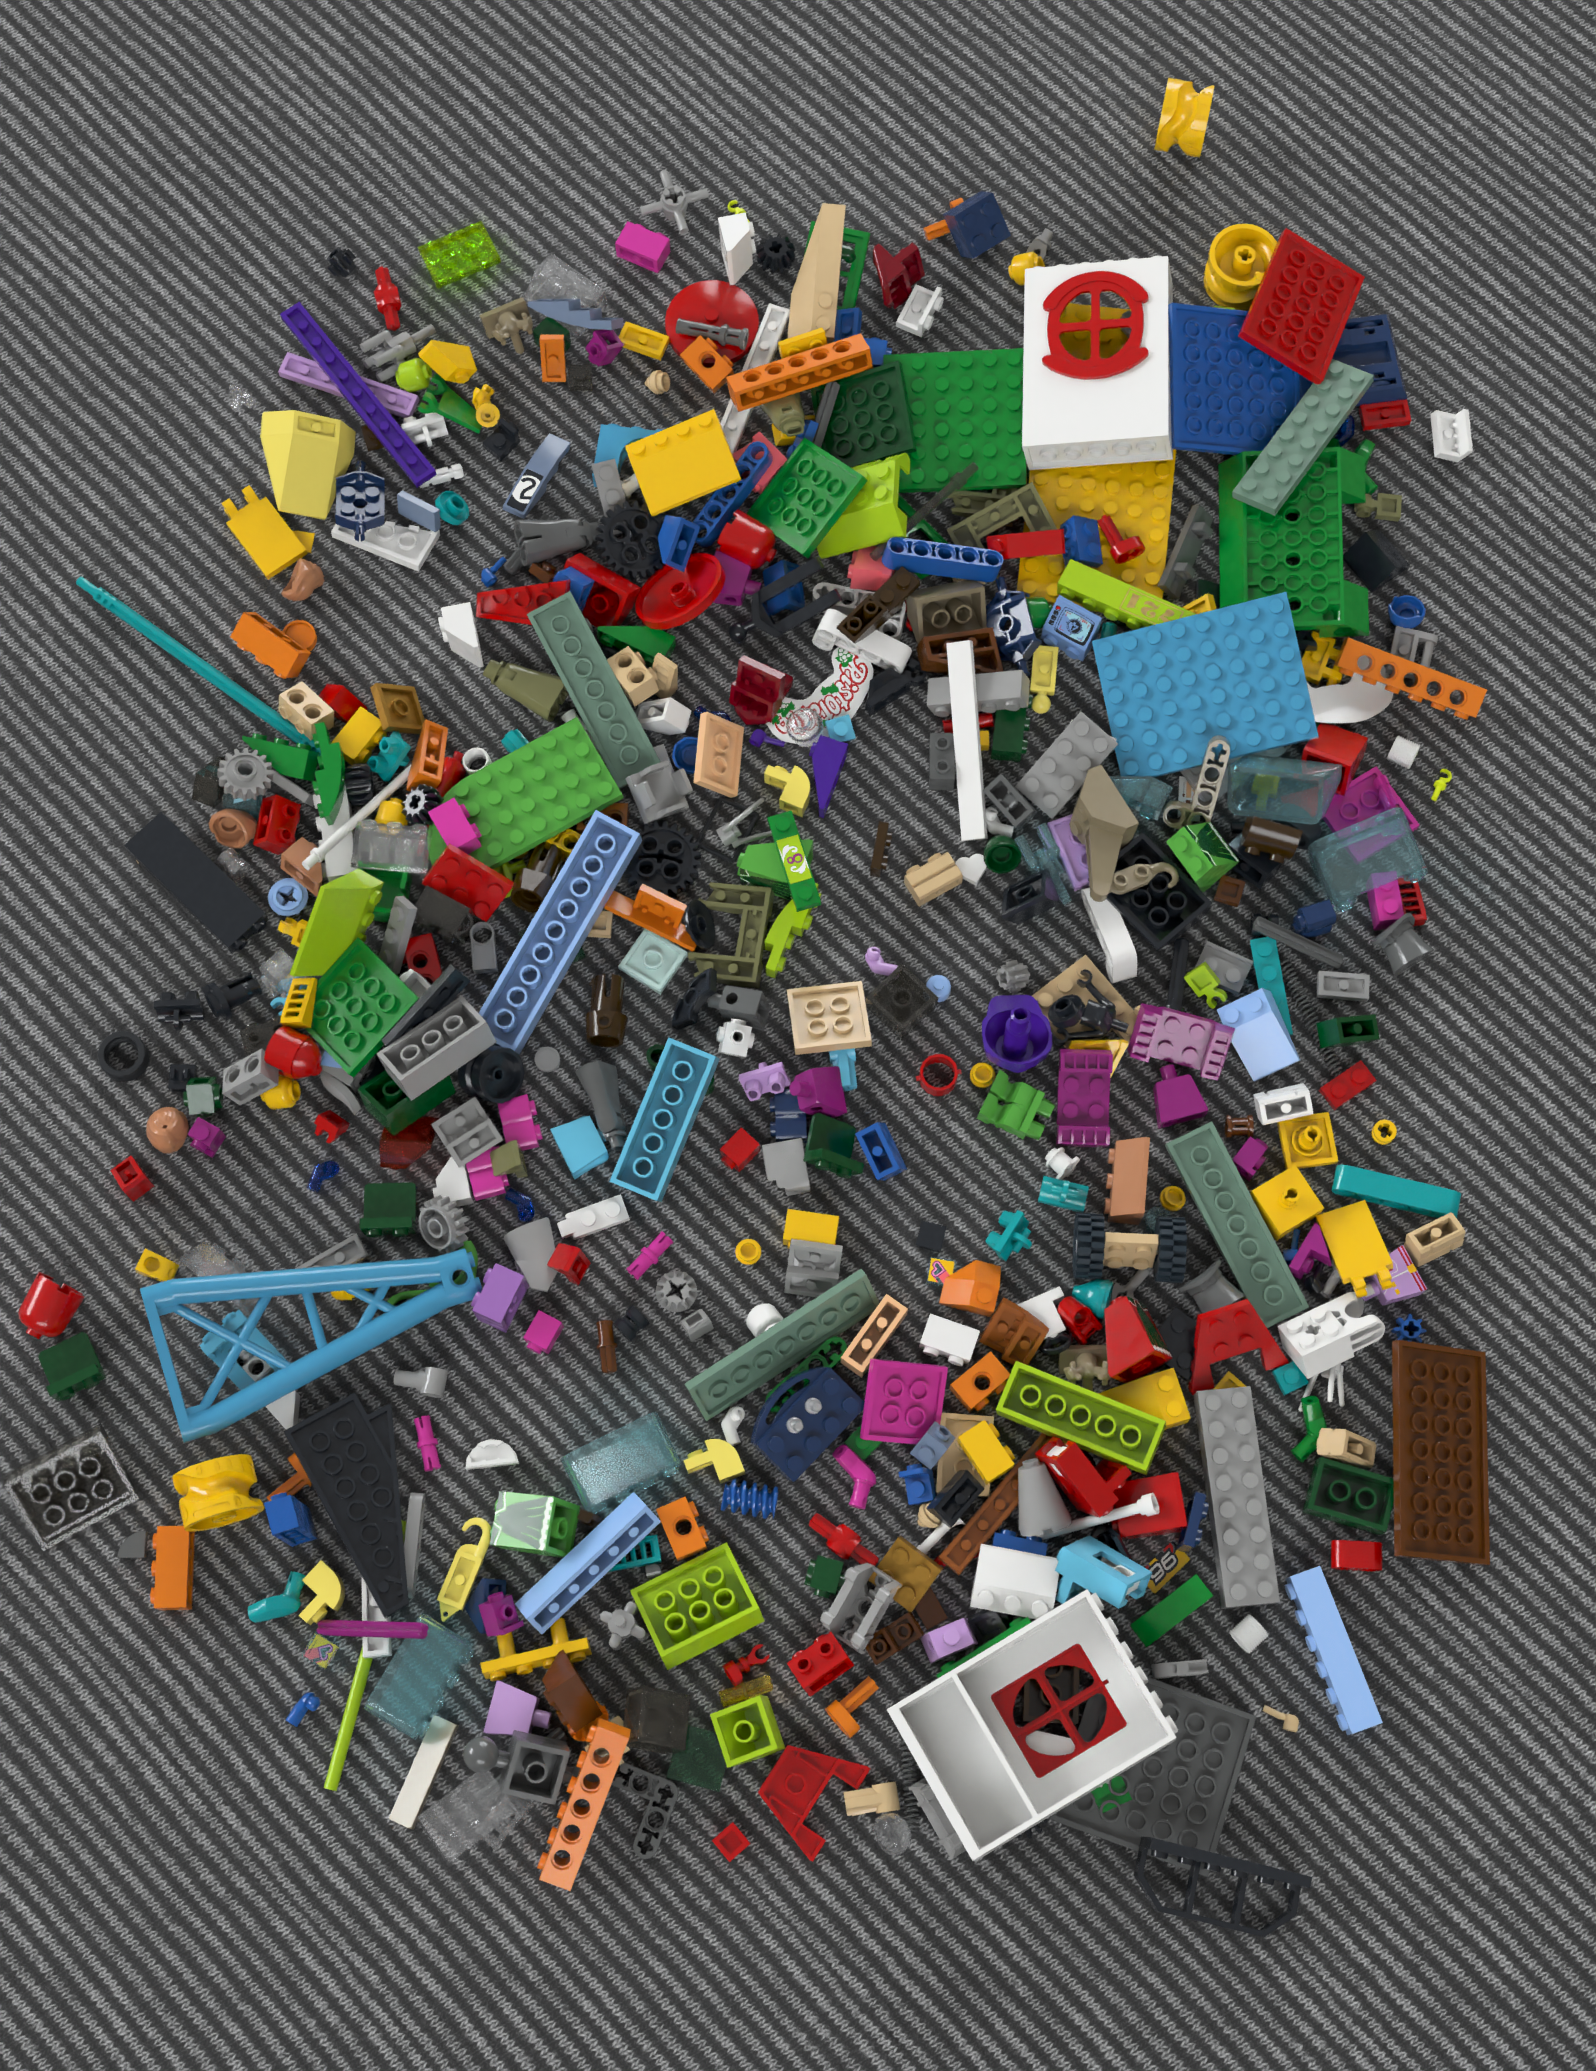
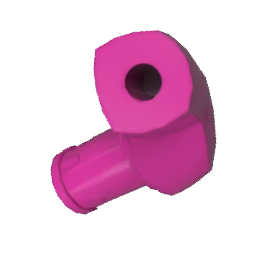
(859, 1472)

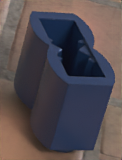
(1314, 919)
(789, 1120)

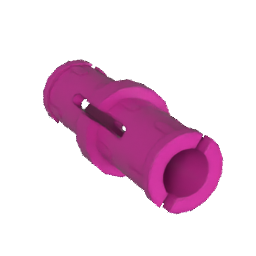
(649, 1255)
(427, 1443)

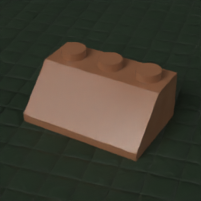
(1127, 1181)

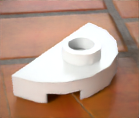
(491, 1454)

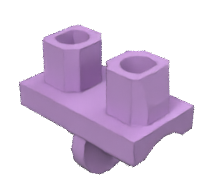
(764, 1080)

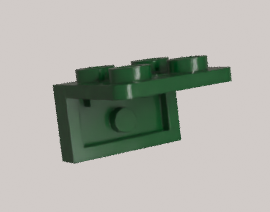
(831, 1146)
(389, 1209)
(71, 1367)

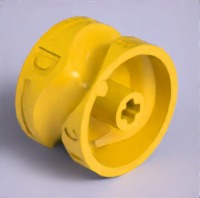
(1184, 117)
(1237, 265)
(217, 1492)

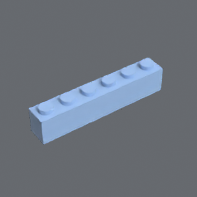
(587, 1563)
(1333, 1651)

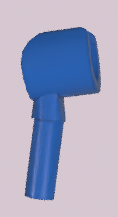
(487, 574)
(1289, 1254)

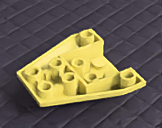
(305, 459)

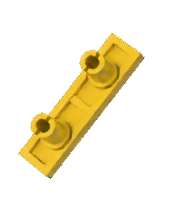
(524, 1662)

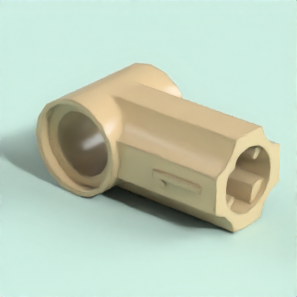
(876, 1799)

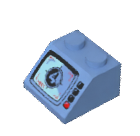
(1071, 628)

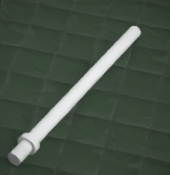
(318, 854)

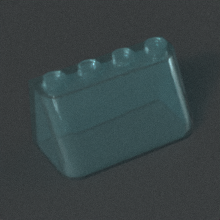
(1281, 788)
(621, 1462)
(418, 1678)

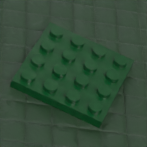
(868, 416)

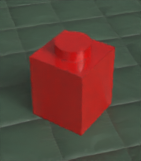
(739, 1150)

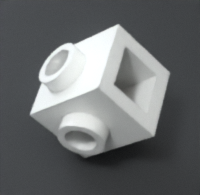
(728, 1044)

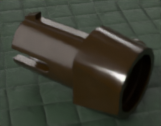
(537, 878)
(605, 1020)

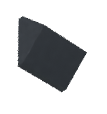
(1375, 560)
(1029, 897)

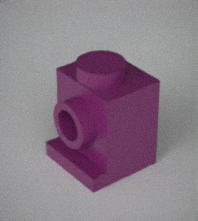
(599, 351)
(206, 1137)
(1250, 1157)
(499, 1615)

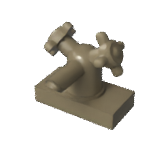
(507, 322)
(1084, 1363)

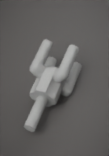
(394, 349)
(623, 1625)

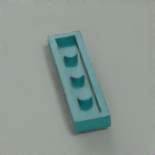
(1270, 975)

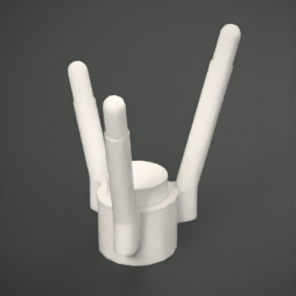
(1332, 1373)

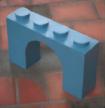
(613, 441)

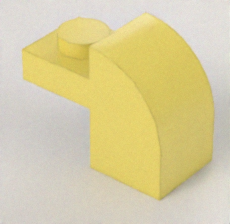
(794, 786)
(721, 1455)
(329, 1592)

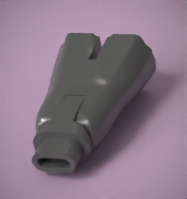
(549, 538)
(602, 1087)

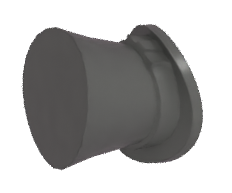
(1402, 944)
(1212, 1289)

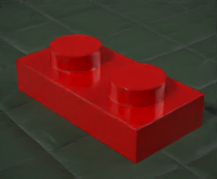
(1385, 415)
(1347, 1085)

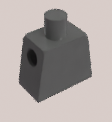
(743, 1005)

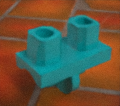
(392, 754)
(1063, 1194)
(1013, 1237)

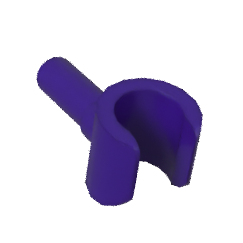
(759, 736)

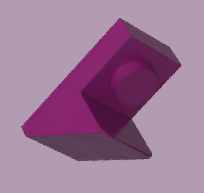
(1312, 1247)

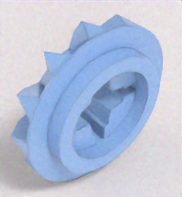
(286, 887)

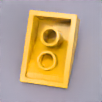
(1155, 1395)

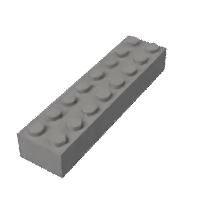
(1236, 1497)

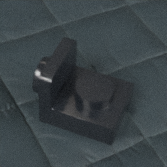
(502, 440)
(989, 1624)

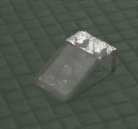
(466, 1815)

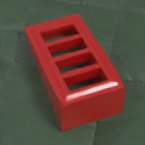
(1420, 916)

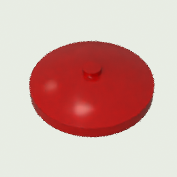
(712, 304)
(677, 596)

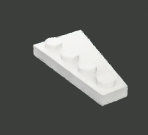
(396, 543)

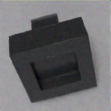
(180, 1075)

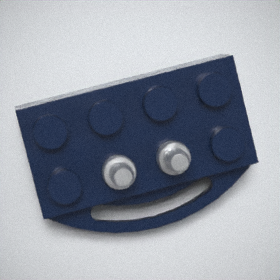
(805, 1420)

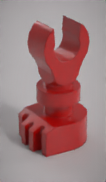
(734, 1671)

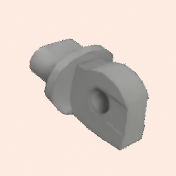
(1041, 243)

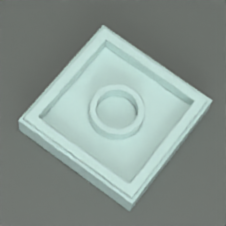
(653, 960)

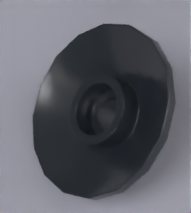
(700, 924)

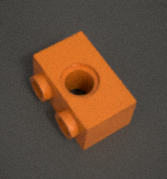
(712, 377)
(986, 1368)
(671, 1516)

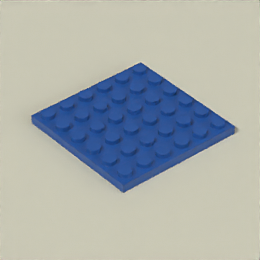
(1222, 387)

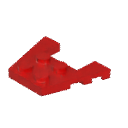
(1227, 1334)
(796, 1785)

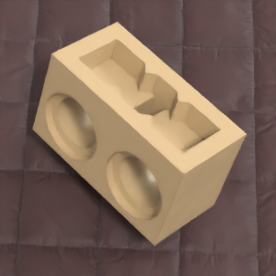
(634, 678)
(305, 709)

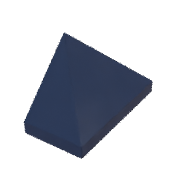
(483, 1590)

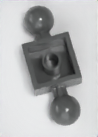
(530, 1767)

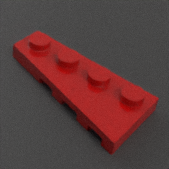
(516, 602)

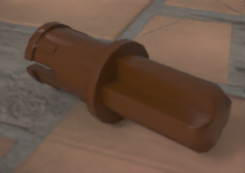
(607, 1346)

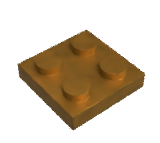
(398, 708)
(909, 1568)

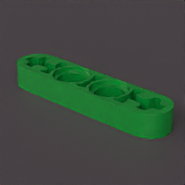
(834, 1358)

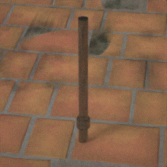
(956, 482)

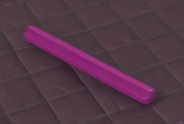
(372, 1629)

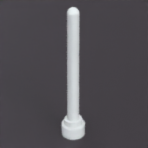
(1146, 1506)

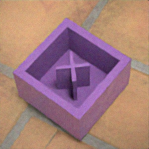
(499, 1297)

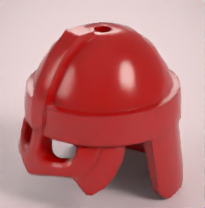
(293, 1054)

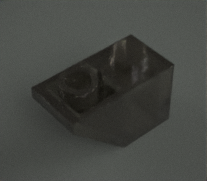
(206, 784)

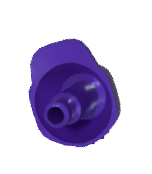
(1016, 1033)

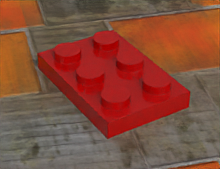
(468, 882)

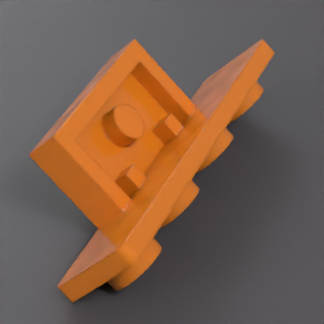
(655, 913)

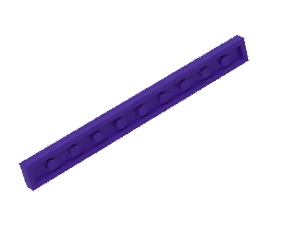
(358, 394)

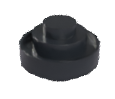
(1066, 1011)

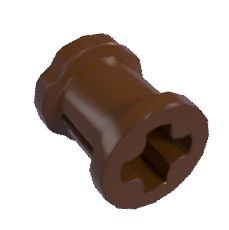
(1247, 1122)

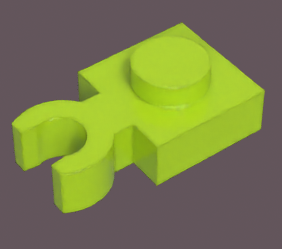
(1204, 981)

